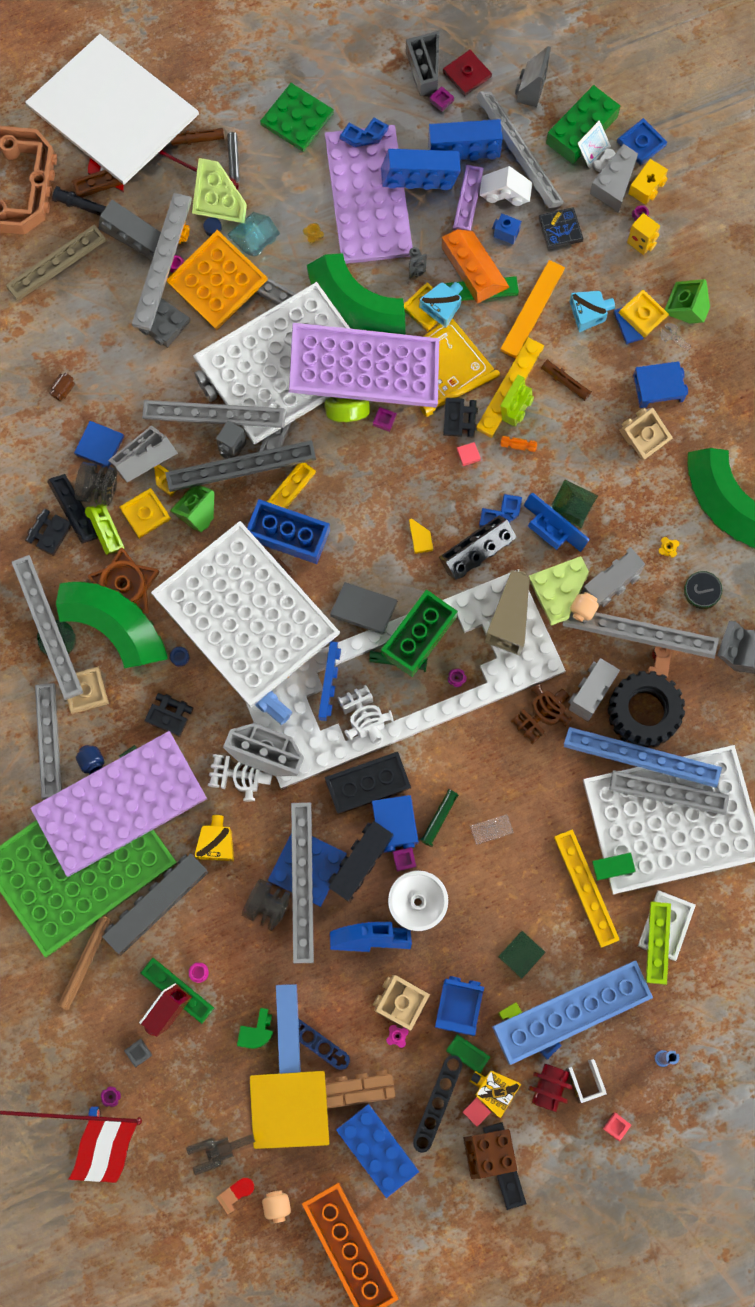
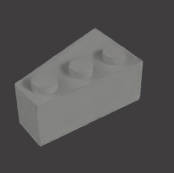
(614, 178)
(142, 454)
(615, 578)
(593, 689)

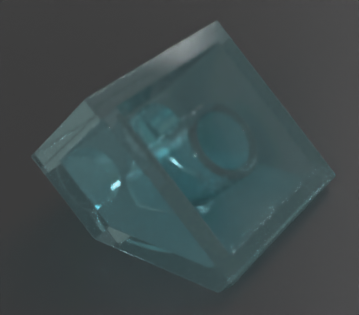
(254, 233)

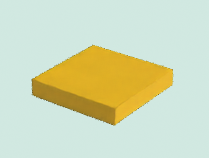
(412, 308)
(643, 313)
(145, 513)

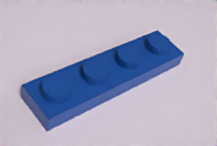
(331, 672)

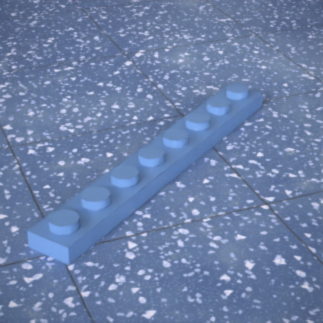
(643, 757)

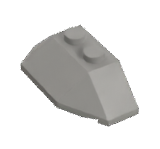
(264, 750)

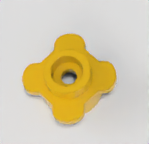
(663, 550)

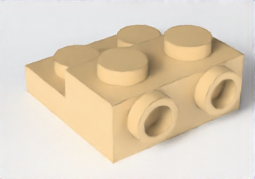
(645, 432)
(400, 1001)

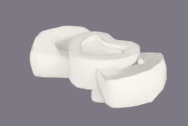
(600, 164)

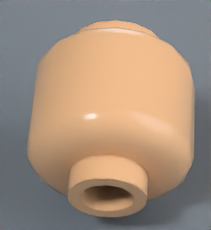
(584, 607)
(276, 1206)

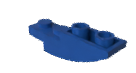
(367, 935)

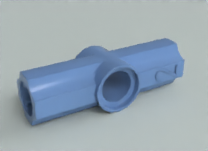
(274, 708)

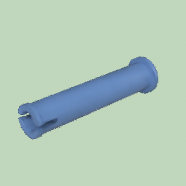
(665, 1058)

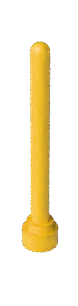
(427, 411)

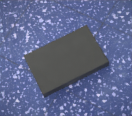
(363, 608)

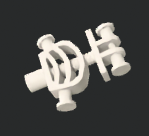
(366, 719)
(258, 777)

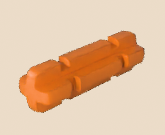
(517, 443)

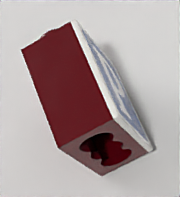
(165, 1010)

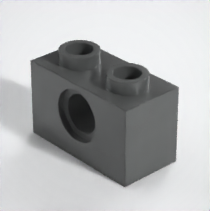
(231, 440)

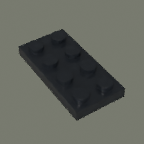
(367, 783)

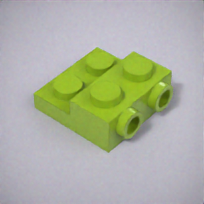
(516, 402)

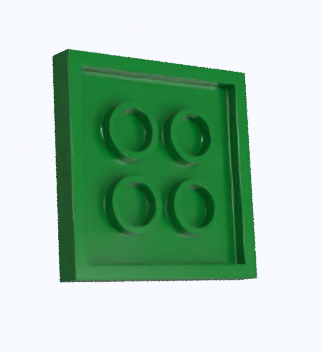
(297, 117)

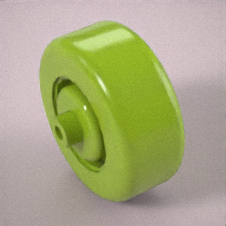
(346, 409)

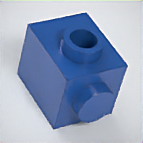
(506, 228)

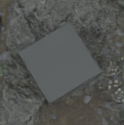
(138, 1053)

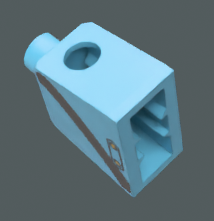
(442, 302)
(590, 308)

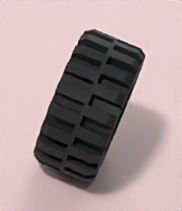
(655, 686)

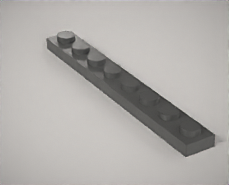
(240, 466)

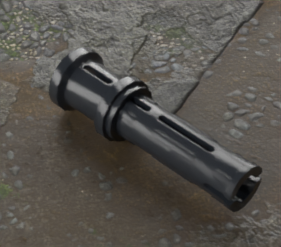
(72, 199)

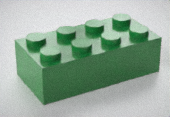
(579, 120)
(419, 633)

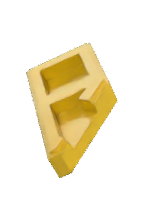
(161, 480)
(420, 537)

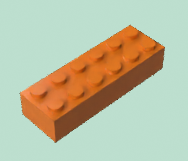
(349, 1248)

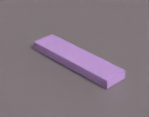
(468, 198)

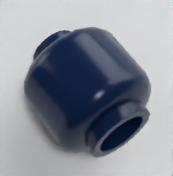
(89, 759)

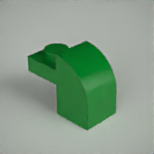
(256, 1037)

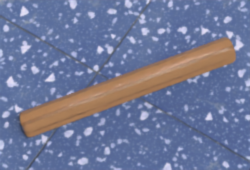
(84, 963)

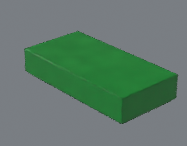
(613, 866)
(469, 1054)

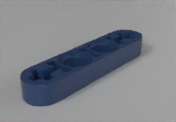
(314, 1046)

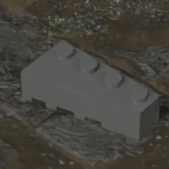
(129, 229)

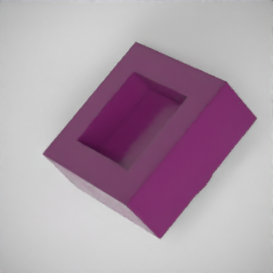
(441, 99)
(384, 419)
(404, 859)

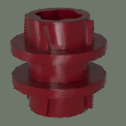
(550, 1087)

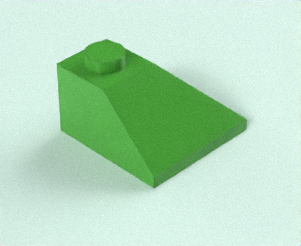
(689, 301)
(196, 508)

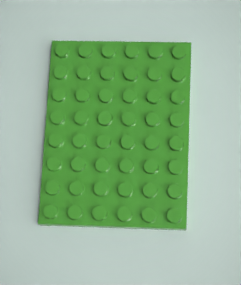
(62, 907)

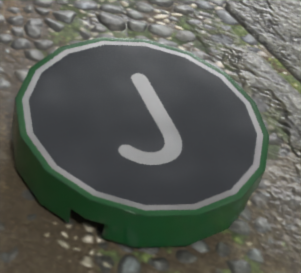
(703, 589)

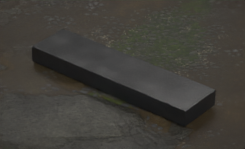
(72, 508)
(508, 1182)

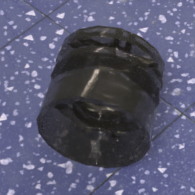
(94, 483)
(265, 904)

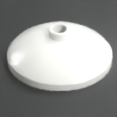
(418, 886)

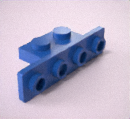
(553, 526)

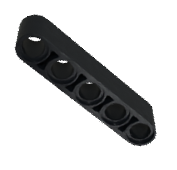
(431, 1111)

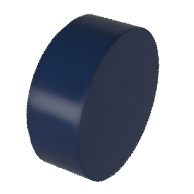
(211, 225)
(179, 656)

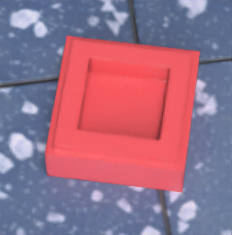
(468, 454)
(476, 1112)
(616, 1126)

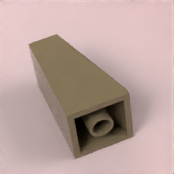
(509, 620)

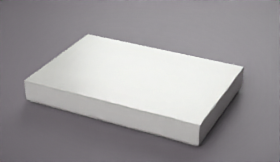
(679, 921)

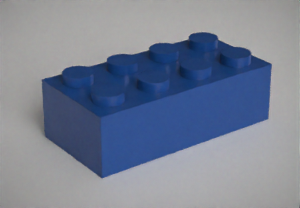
(471, 138)
(420, 169)
(288, 531)
(377, 1150)

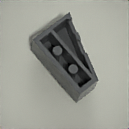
(424, 60)

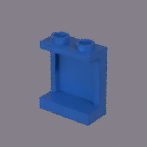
(660, 383)
(397, 817)
(459, 1006)

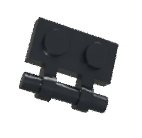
(454, 417)
(52, 536)
(168, 720)

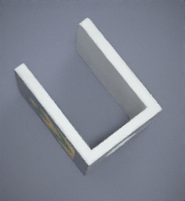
(598, 1080)

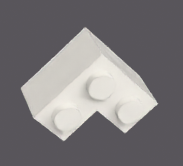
(506, 184)

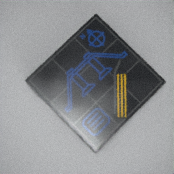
(561, 228)

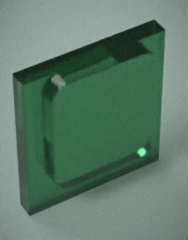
(521, 954)

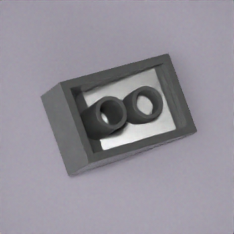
(533, 79)

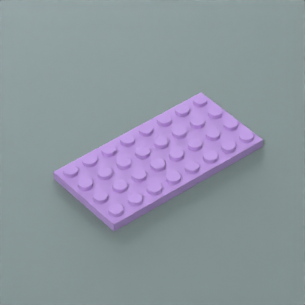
(368, 216)
(364, 365)
(118, 803)

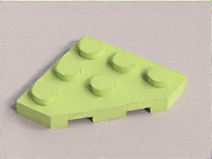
(216, 193)
(559, 587)

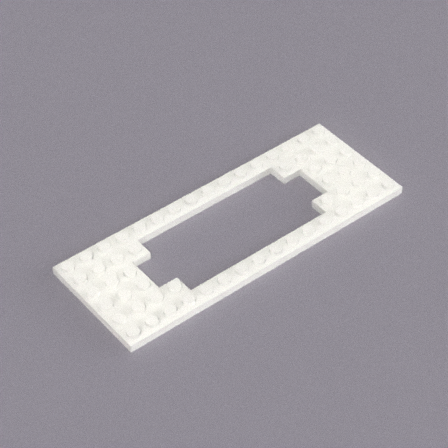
(503, 677)

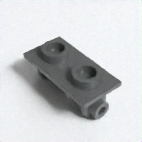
(417, 263)

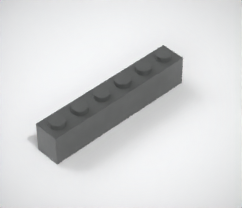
(155, 904)

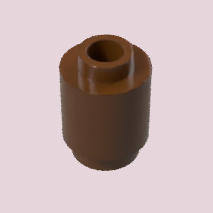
(61, 386)

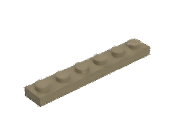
(56, 262)

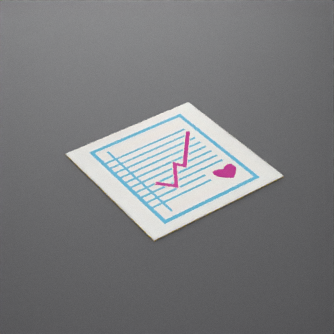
(594, 144)

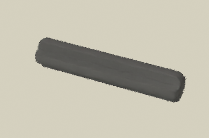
(233, 156)

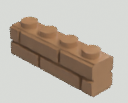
(360, 1090)

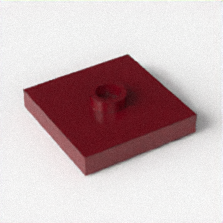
(467, 72)

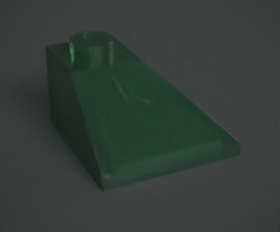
(574, 503)

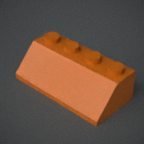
(473, 264)

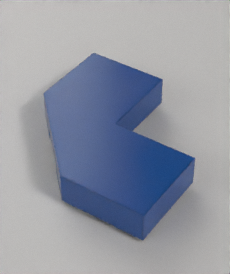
(372, 134)
(510, 510)

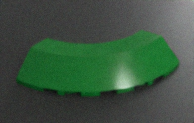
(354, 302)
(721, 495)
(114, 617)

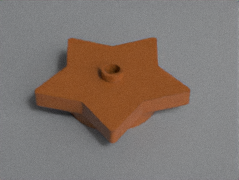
(126, 571)

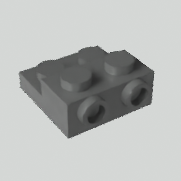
(167, 324)

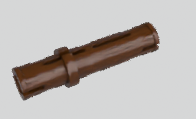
(198, 136)
(559, 375)

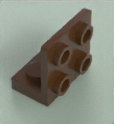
(490, 1154)

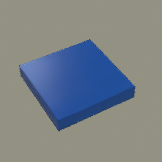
(643, 140)
(99, 444)

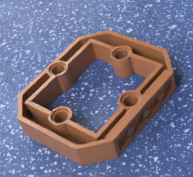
(30, 142)

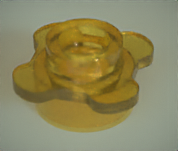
(314, 227)

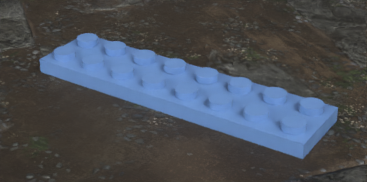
(572, 1012)

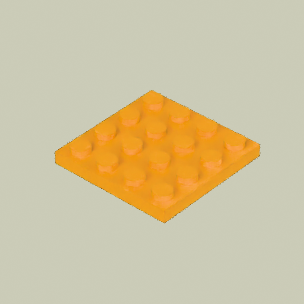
(217, 280)

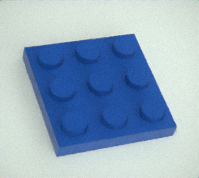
(324, 863)

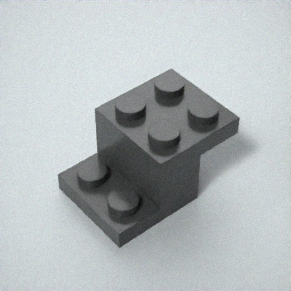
(738, 648)

